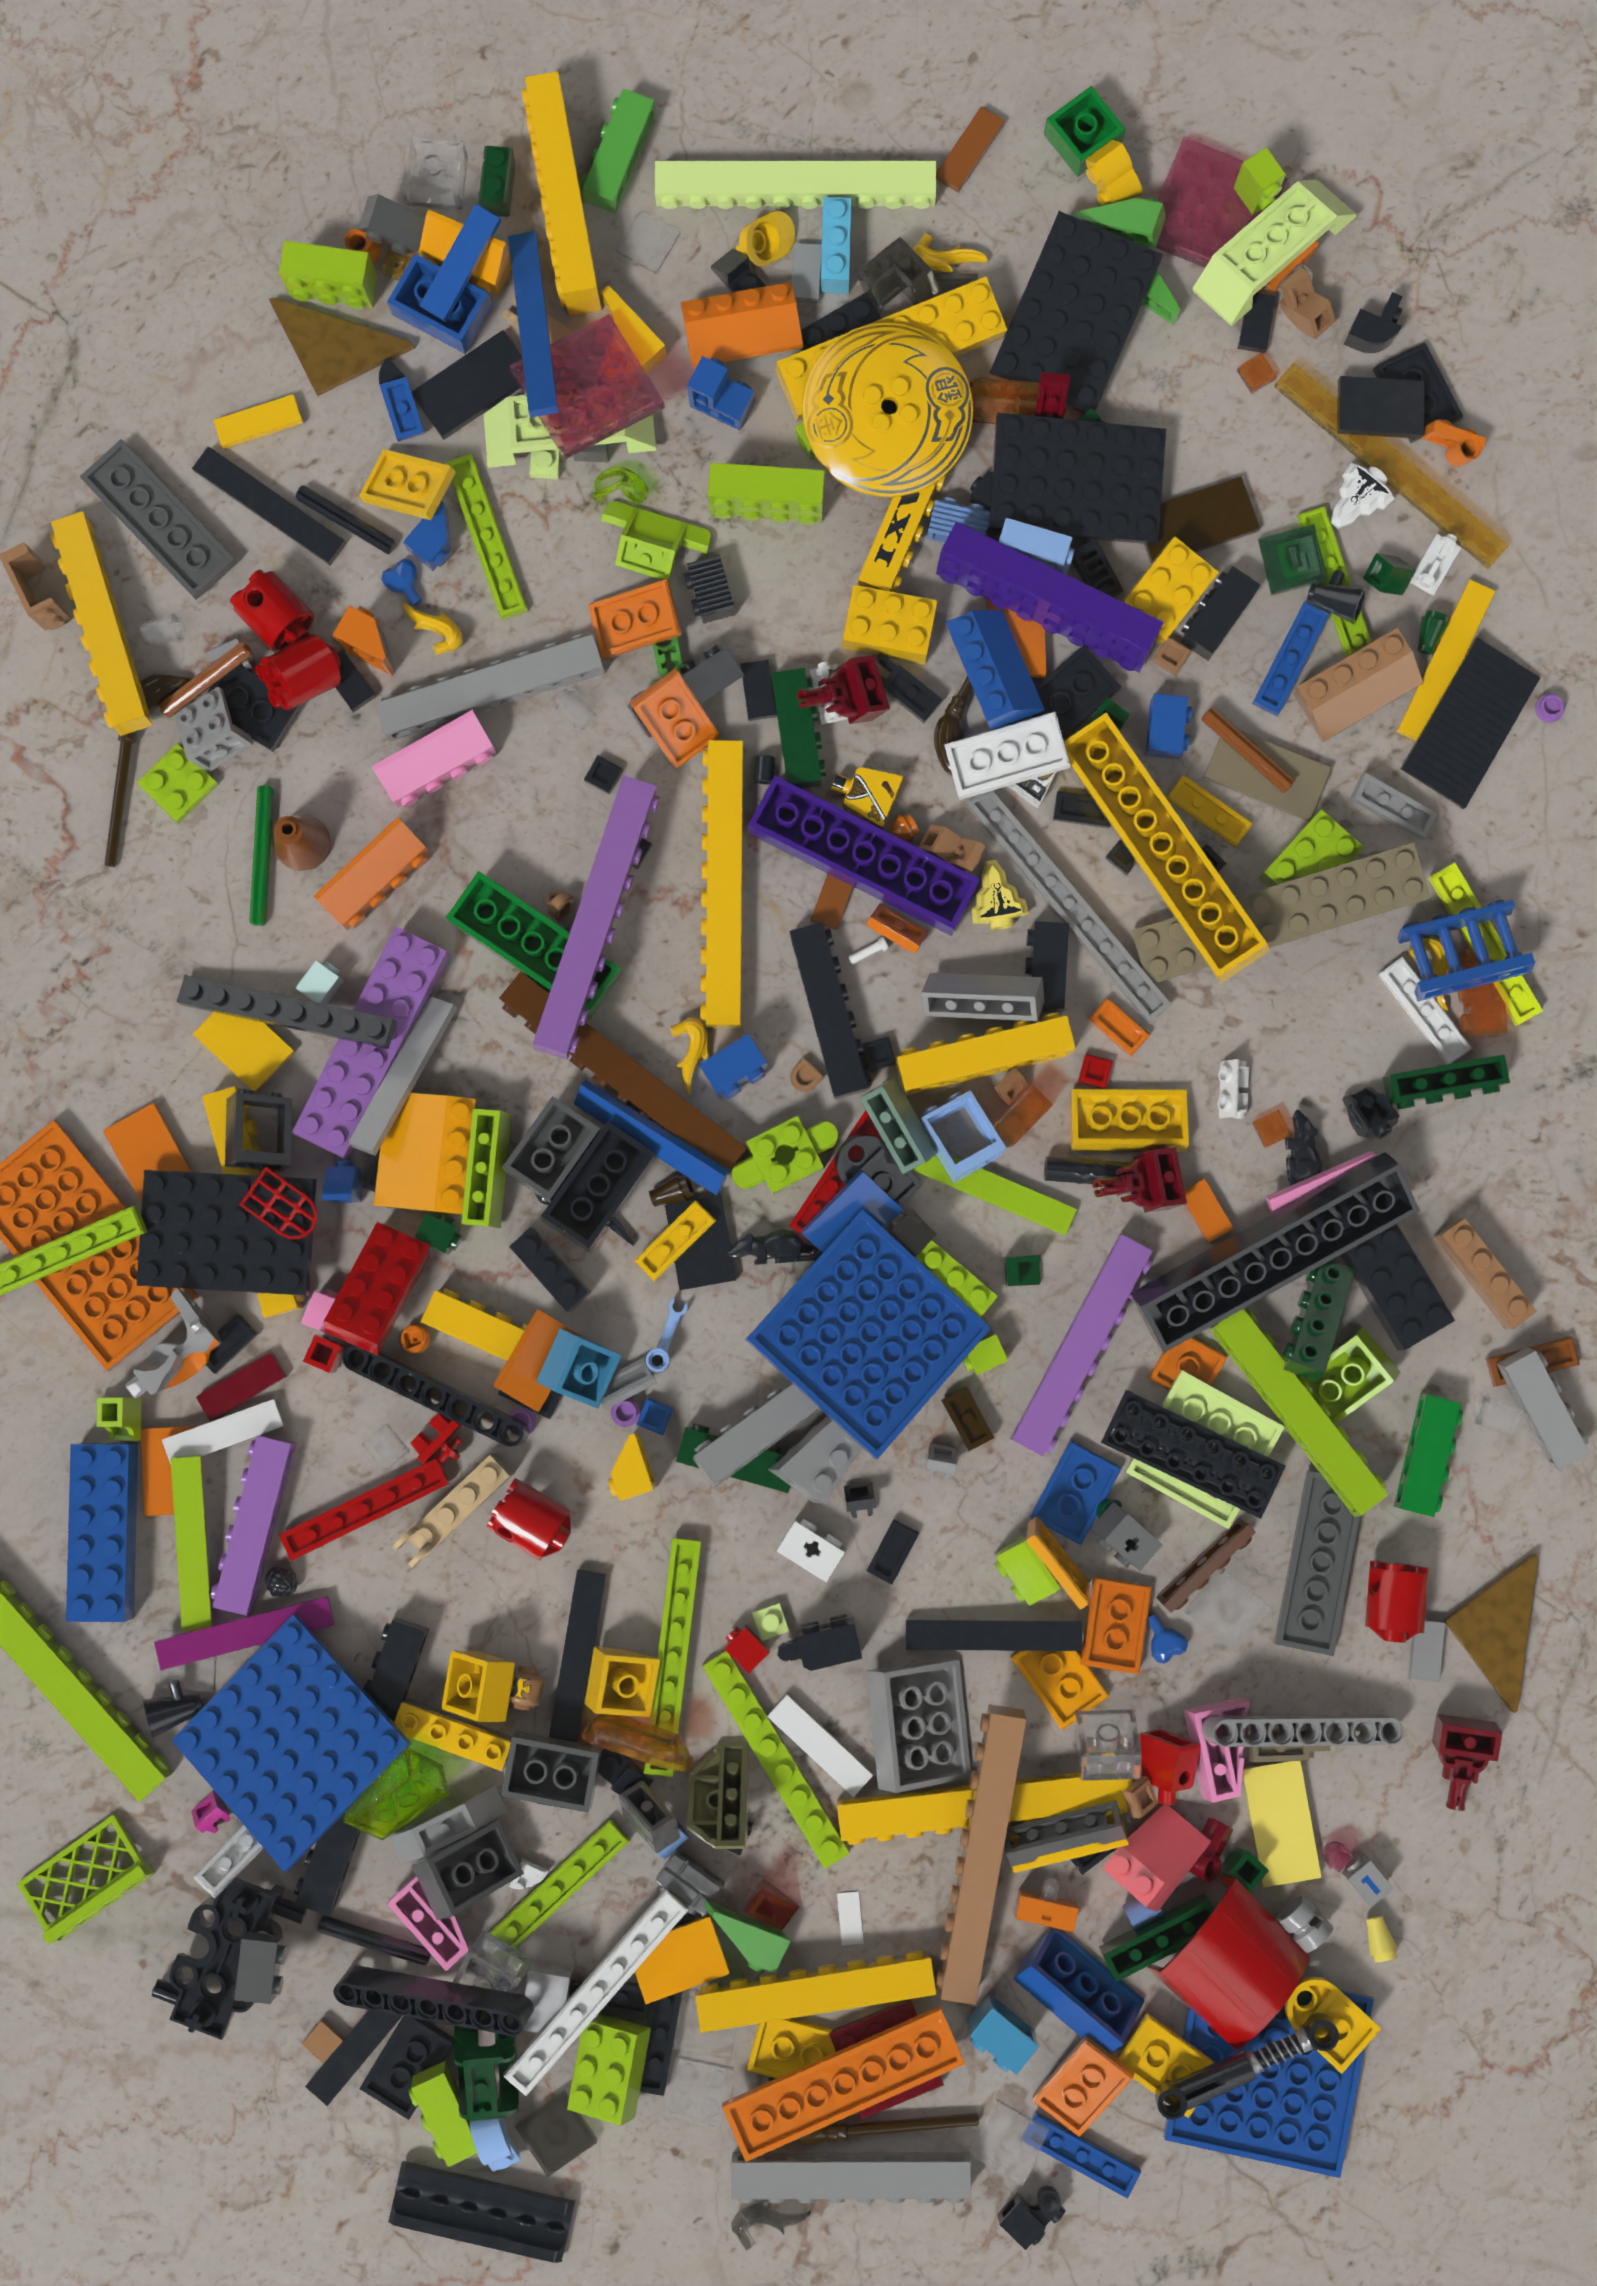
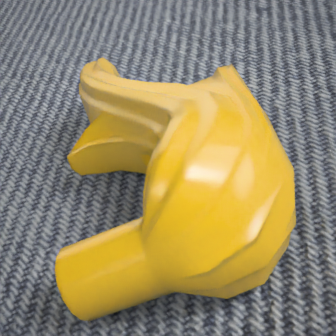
(945, 259)
(440, 624)
(1440, 965)
(697, 1048)

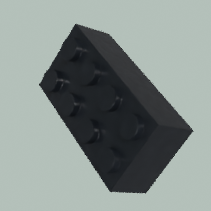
(598, 1187)
(1398, 1288)

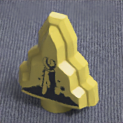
(997, 900)

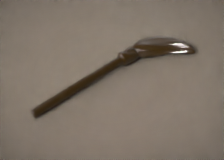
(156, 690)
(949, 726)
(841, 2130)

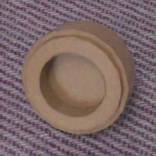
(560, 905)

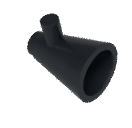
(1338, 599)
(171, 1711)

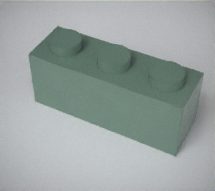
(898, 1125)

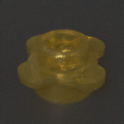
(393, 258)

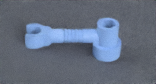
(665, 1340)

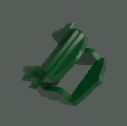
(478, 2076)

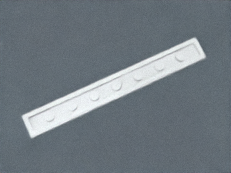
(595, 1992)

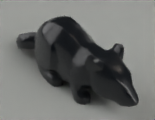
(1304, 1157)
(781, 1245)

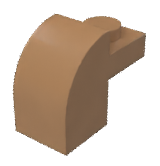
(1304, 307)
(952, 848)

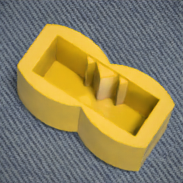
(1113, 174)

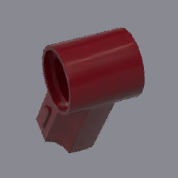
(1209, 1863)

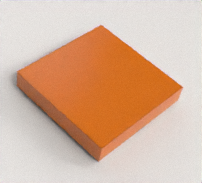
(1191, 1357)

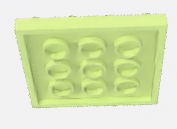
(1221, 1414)

